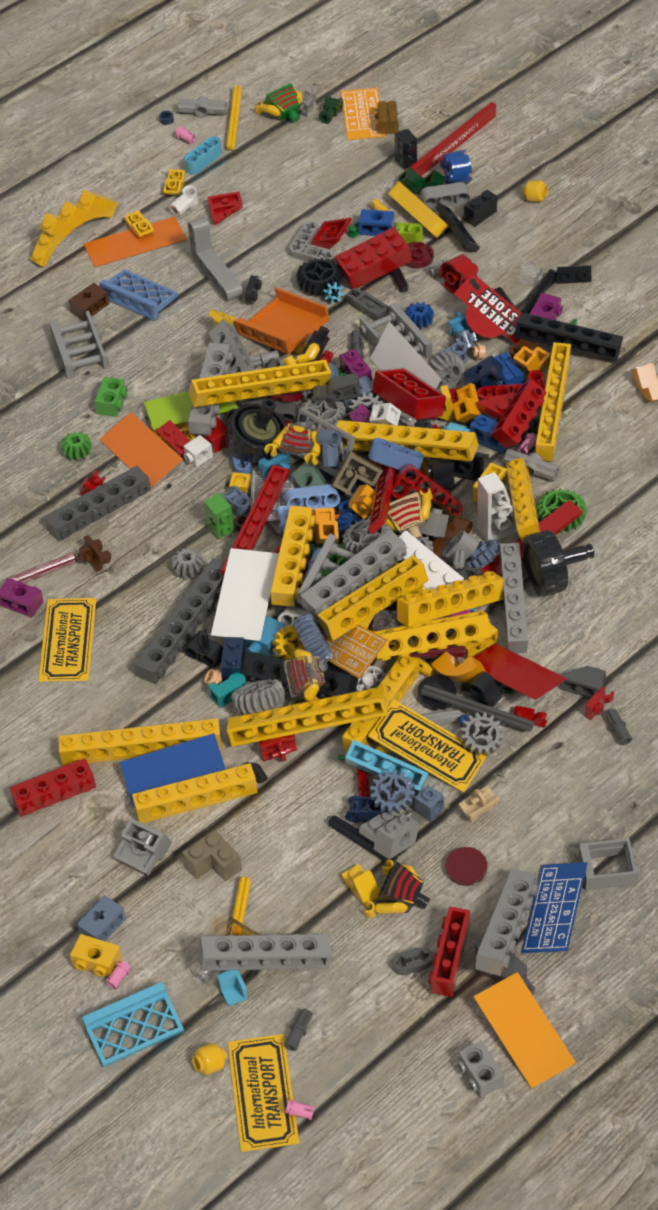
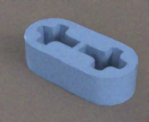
(237, 465)

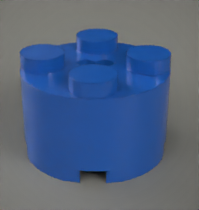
(456, 167)

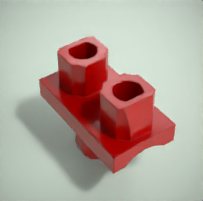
(277, 747)

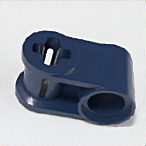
(363, 809)

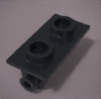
(573, 274)

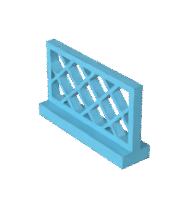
(121, 1010)

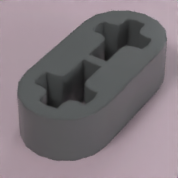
(412, 961)

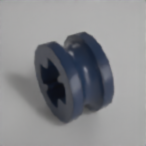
(166, 117)

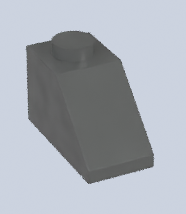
(584, 681)

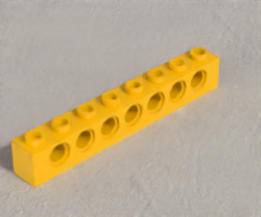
(258, 383)
(553, 401)
(428, 441)
(307, 716)
(132, 742)

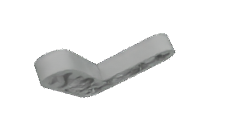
(305, 246)

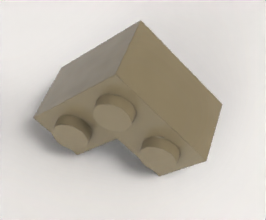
(353, 468)
(212, 853)

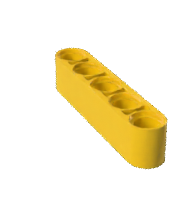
(417, 209)

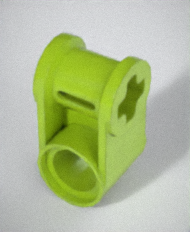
(410, 232)

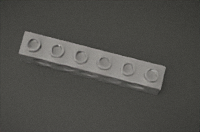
(227, 334)
(216, 363)
(354, 573)
(513, 598)
(506, 922)
(280, 952)

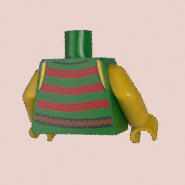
(282, 103)

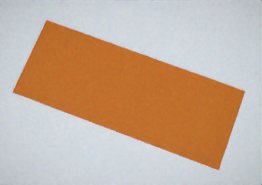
(129, 244)

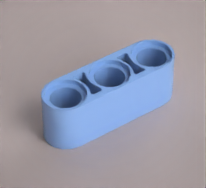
(320, 501)

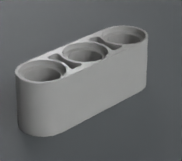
(446, 194)

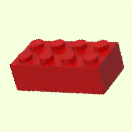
(373, 258)
(409, 393)

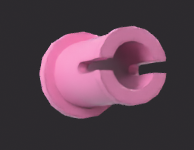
(181, 132)
(528, 443)
(121, 969)
(299, 1109)

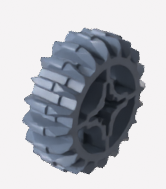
(312, 637)

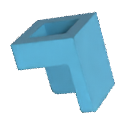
(232, 987)

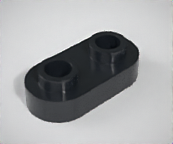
(252, 289)

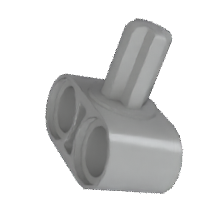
(460, 548)

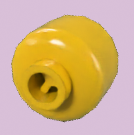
(535, 191)
(209, 1059)

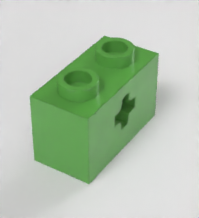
(219, 516)

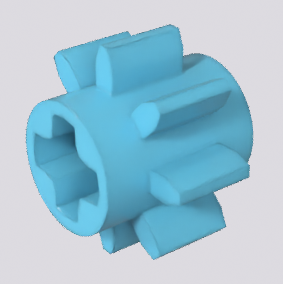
(328, 291)

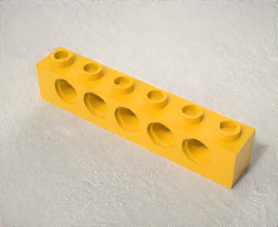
(522, 498)
(292, 556)
(372, 597)
(449, 598)
(478, 633)
(396, 686)
(195, 793)

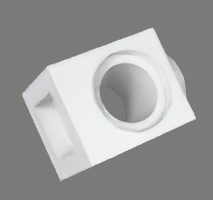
(385, 414)
(198, 451)

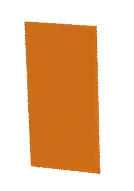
(141, 447)

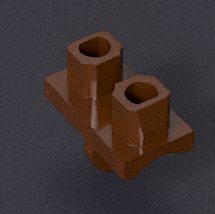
(91, 553)

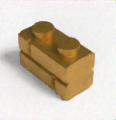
(387, 117)

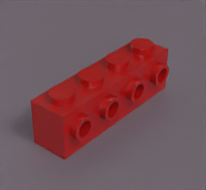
(519, 414)
(52, 787)
(450, 951)

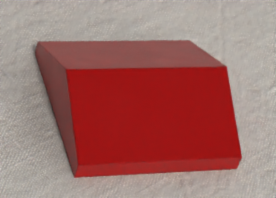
(330, 232)

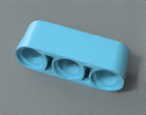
(203, 155)

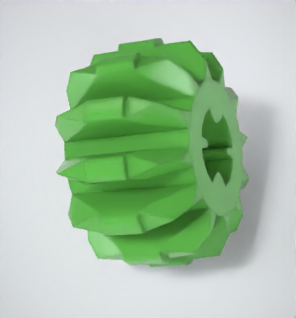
(76, 445)

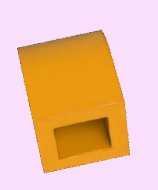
(466, 407)
(362, 500)
(325, 524)

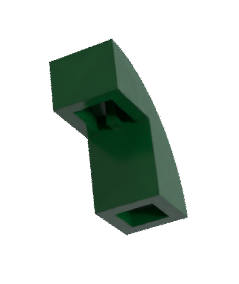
(416, 183)

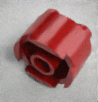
(456, 272)

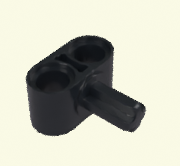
(204, 649)
(483, 690)

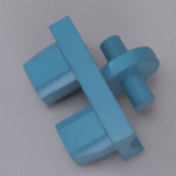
(458, 324)
(279, 460)

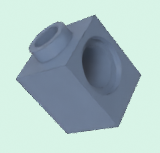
(429, 803)

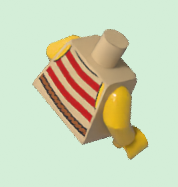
(410, 513)

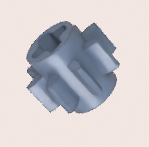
(467, 338)

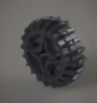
(315, 275)

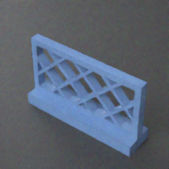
(134, 300)

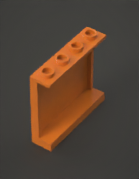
(284, 322)

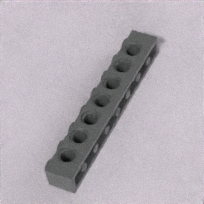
(181, 624)

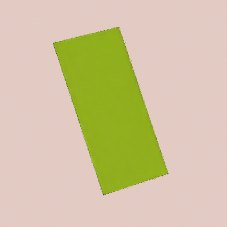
(175, 408)

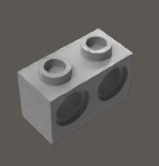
(484, 1067)

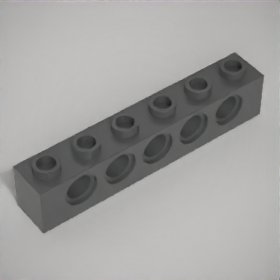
(97, 503)

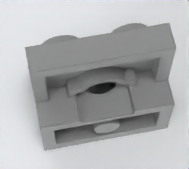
(390, 833)
(150, 841)

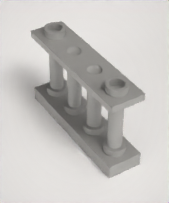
(403, 324)
(66, 353)
(323, 562)

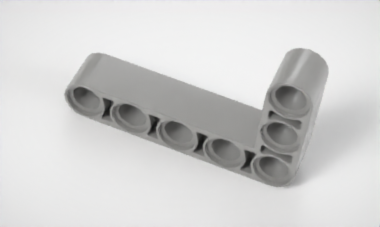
(210, 262)

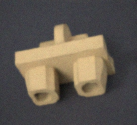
(478, 803)

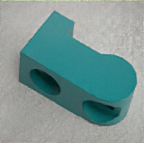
(222, 693)

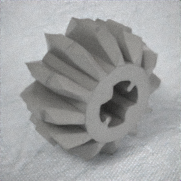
(187, 562)

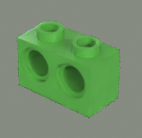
(110, 396)

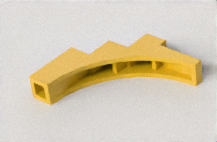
(72, 215)

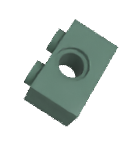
(308, 476)

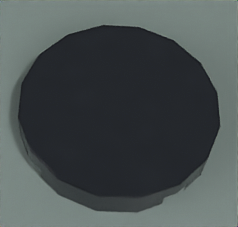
(438, 682)

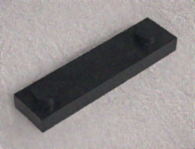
(467, 240)

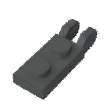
(367, 303)

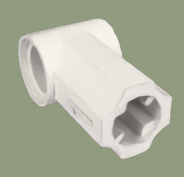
(183, 202)

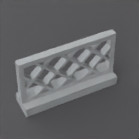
(328, 426)

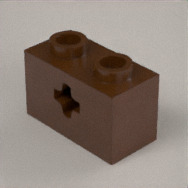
(90, 299)

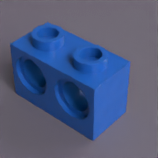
(483, 427)

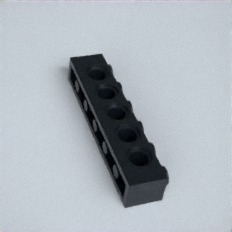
(582, 339)
(254, 663)

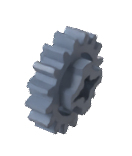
(483, 554)
(401, 793)

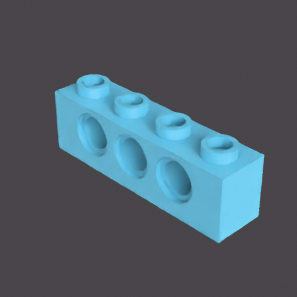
(377, 763)

